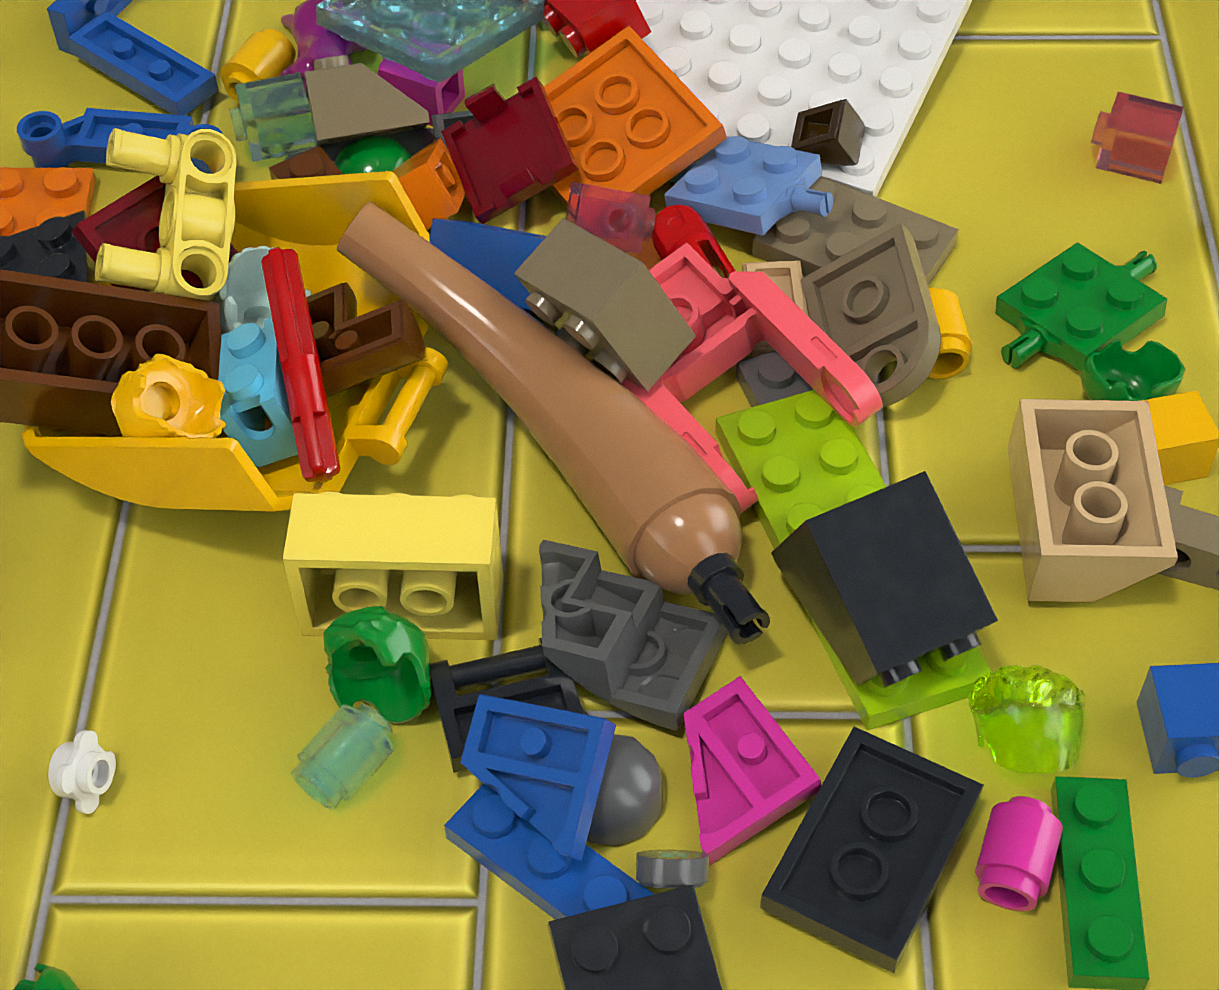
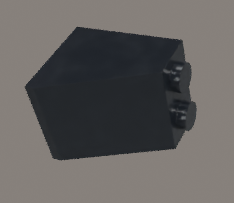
(887, 581)

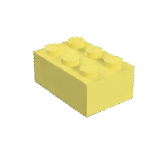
(411, 554)

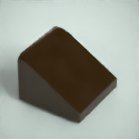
(831, 132)

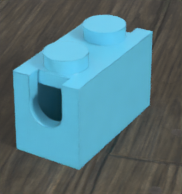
(254, 390)

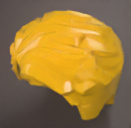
(168, 401)

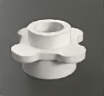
(82, 771)

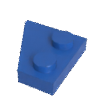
(541, 765)

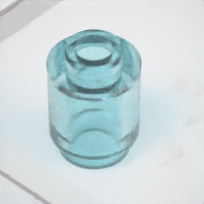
(343, 755)

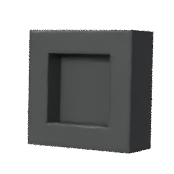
(768, 379)

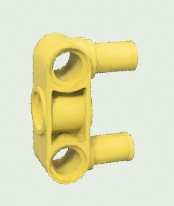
(194, 216)

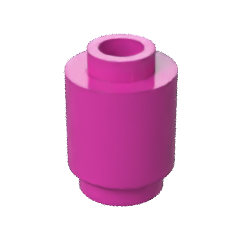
(1018, 853)

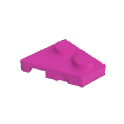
(742, 768)

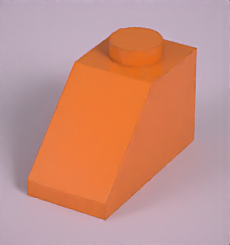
(432, 183)

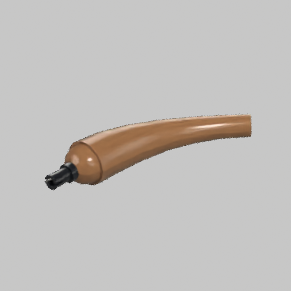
(624, 462)

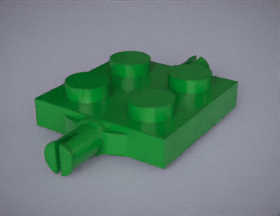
(1079, 306)

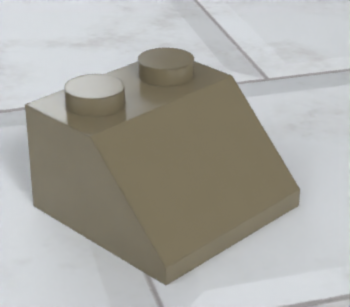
(357, 102)

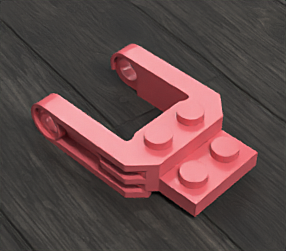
(728, 323)

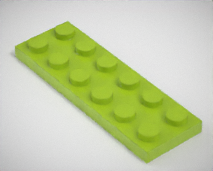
(806, 464)

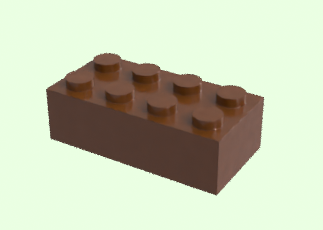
(75, 340)

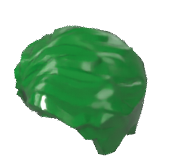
(378, 662)

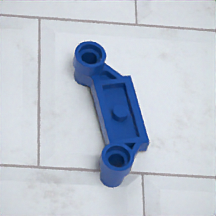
(87, 136)

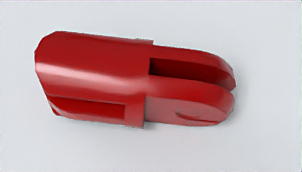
(683, 225)

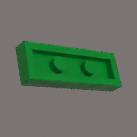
(1099, 885)

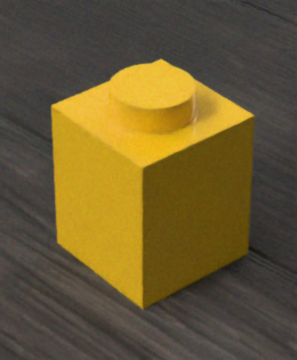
(1183, 436)

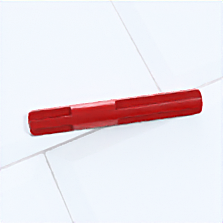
(300, 365)

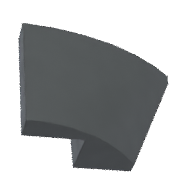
(623, 636)

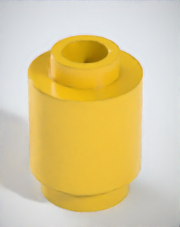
(259, 58)
(955, 339)

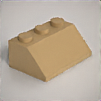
(1088, 498)

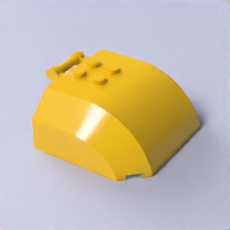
(216, 471)

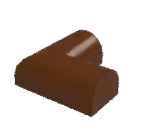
(362, 346)

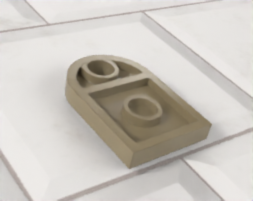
(879, 311)

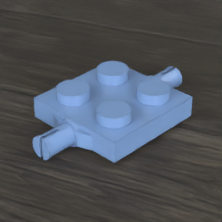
(750, 185)

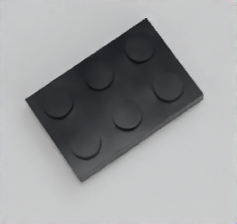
(872, 848)

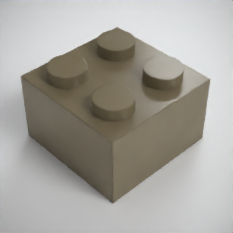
(604, 304)

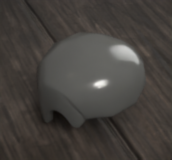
(628, 794)

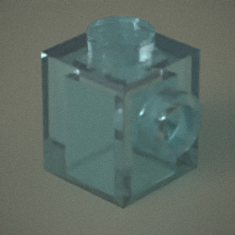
(273, 117)

